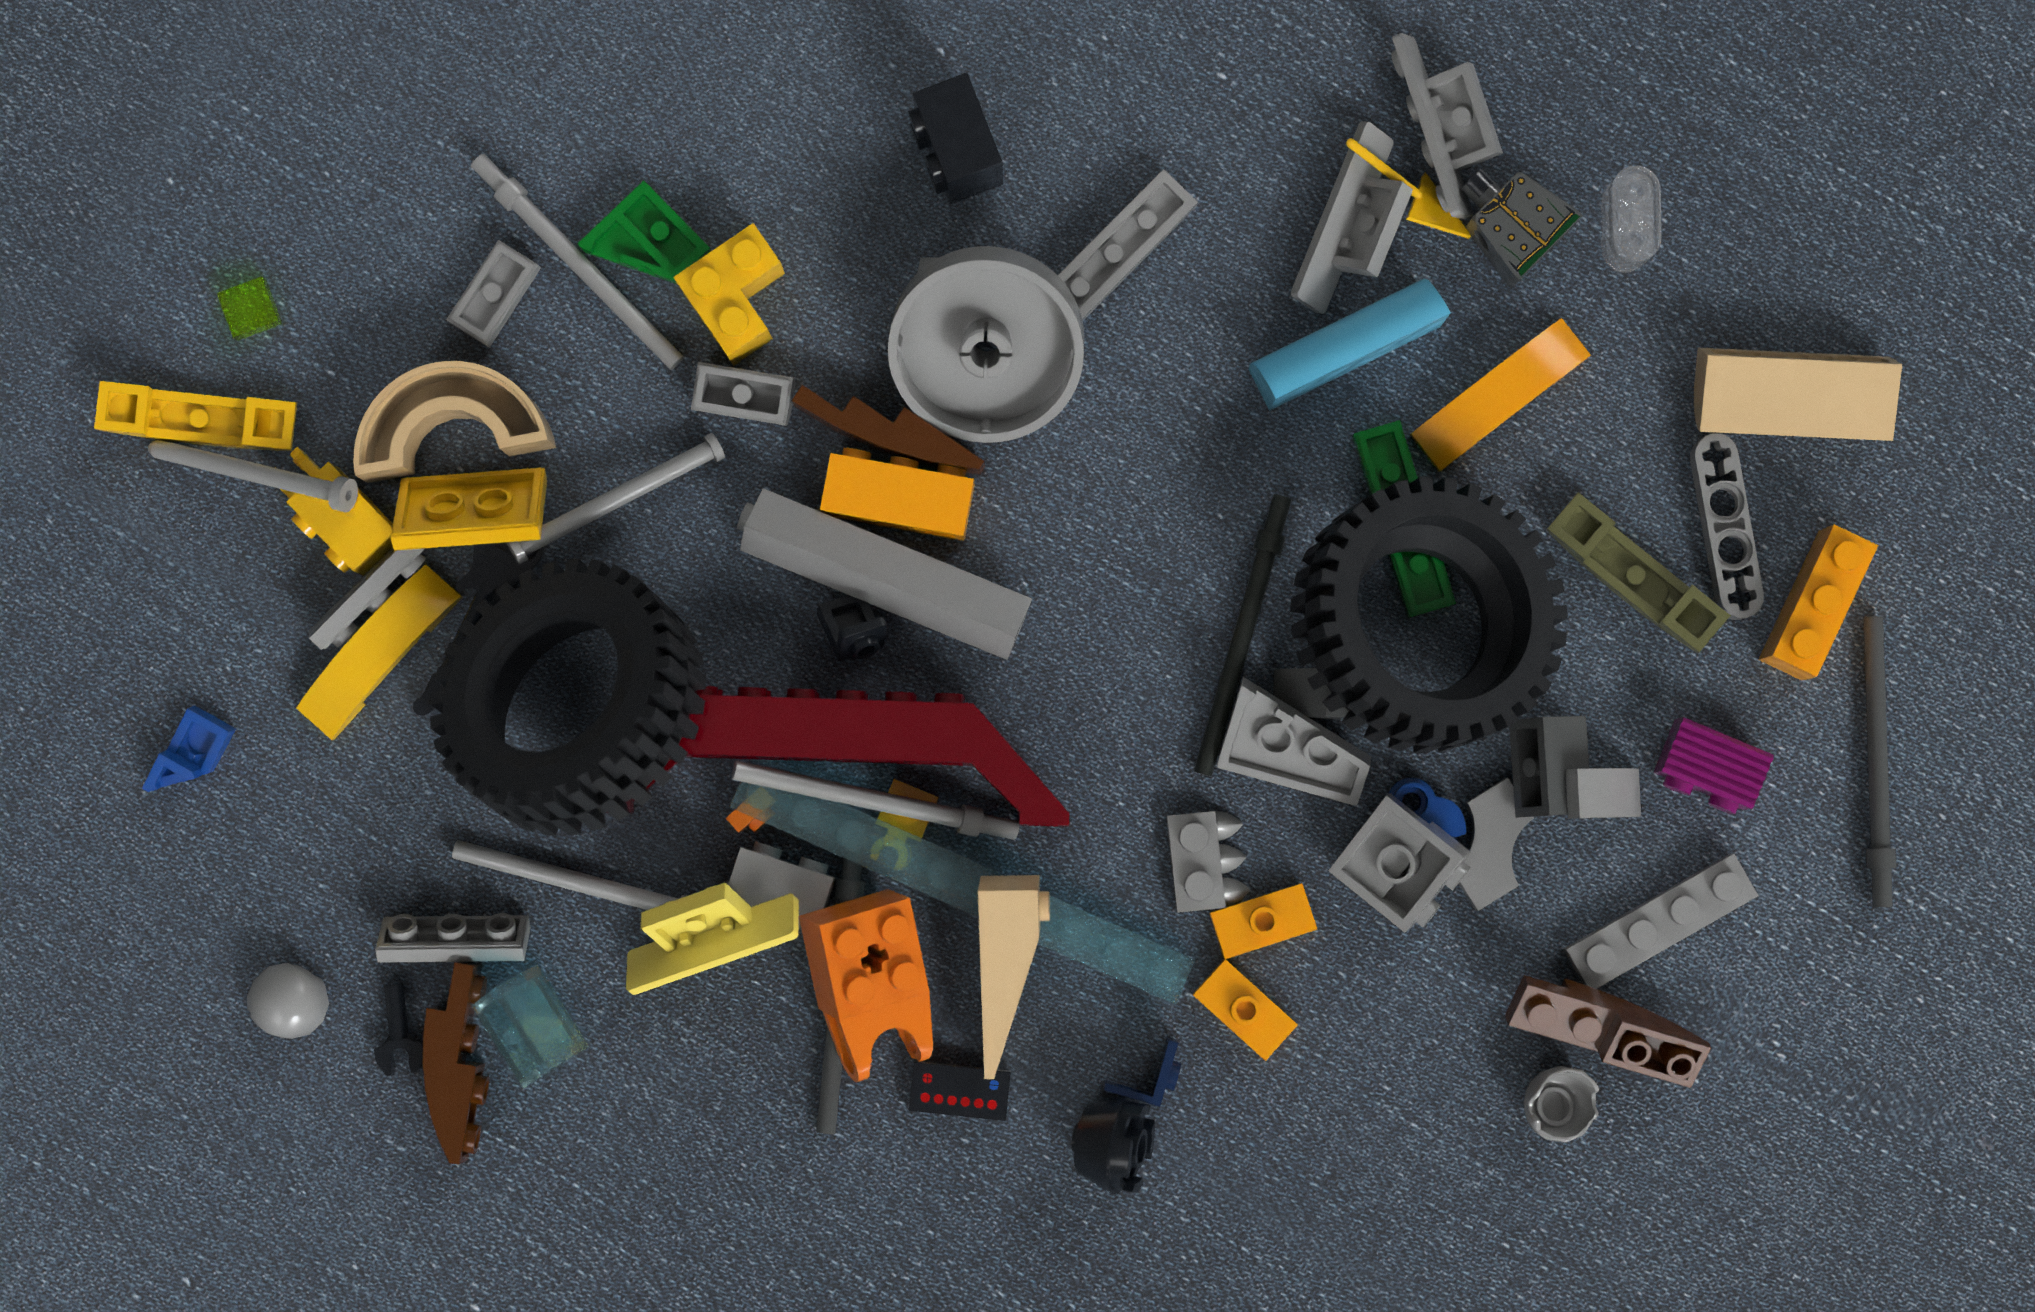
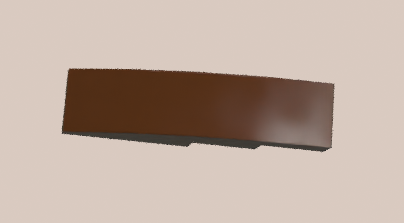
(906, 437)

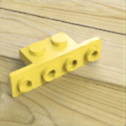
(706, 933)

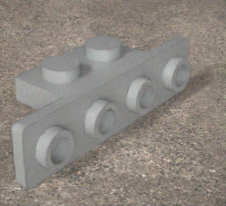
(1452, 119)
(1355, 223)

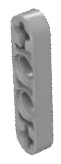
(1718, 527)

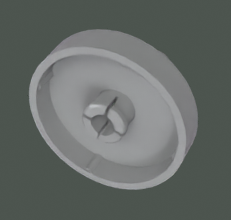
(979, 391)

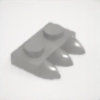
(1201, 860)

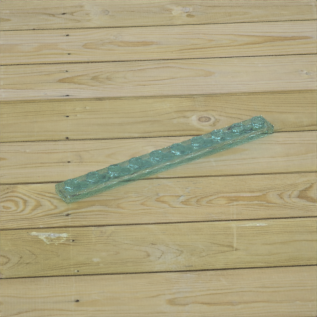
(956, 882)

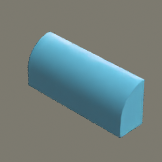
(1349, 343)

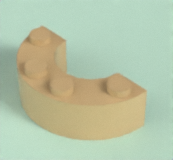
(434, 395)

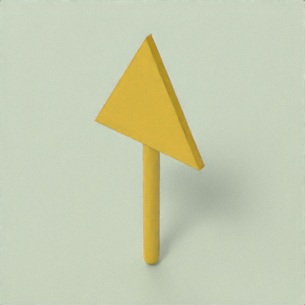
(1425, 205)

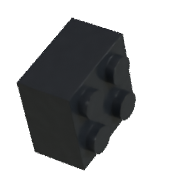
(959, 140)

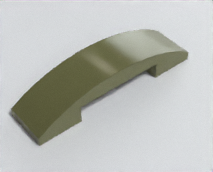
(1636, 575)

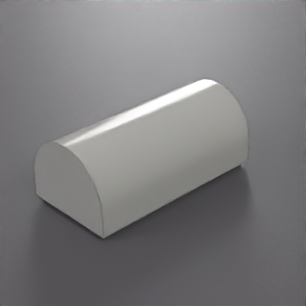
(743, 393)

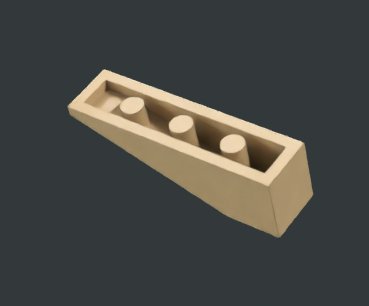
(1008, 937)

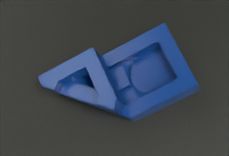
(192, 751)

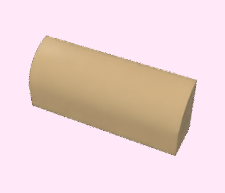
(1796, 394)

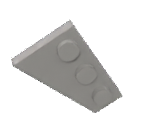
(1290, 749)

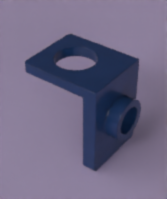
(1165, 1078)

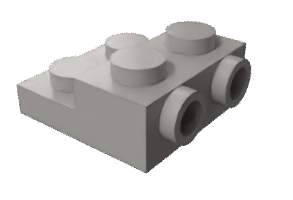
(1401, 864)

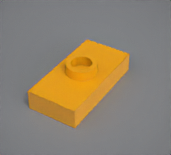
(1263, 921)
(1244, 1009)

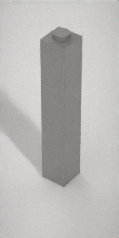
(883, 573)

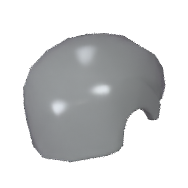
(287, 1001)
(1561, 1103)

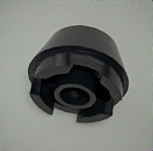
(1113, 1143)

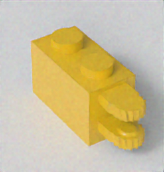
(353, 537)

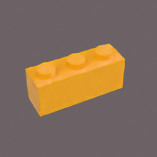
(897, 494)
(1818, 602)

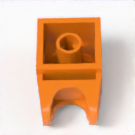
(871, 993)

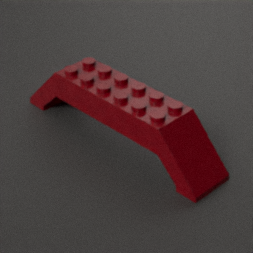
(867, 732)

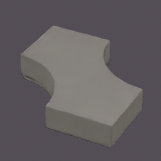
(1492, 844)

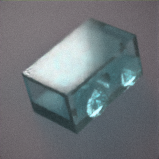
(530, 1026)

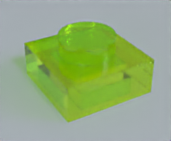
(249, 308)

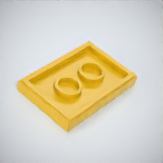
(469, 509)

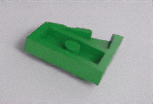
(645, 236)

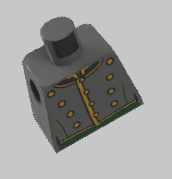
(1516, 222)

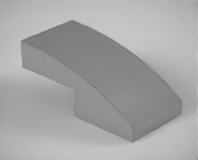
(1603, 793)

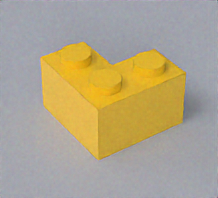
(721, 287)

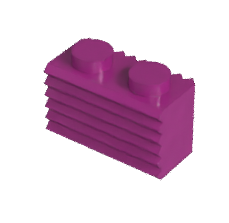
(1713, 765)

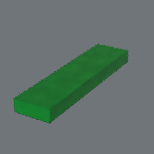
(1418, 575)

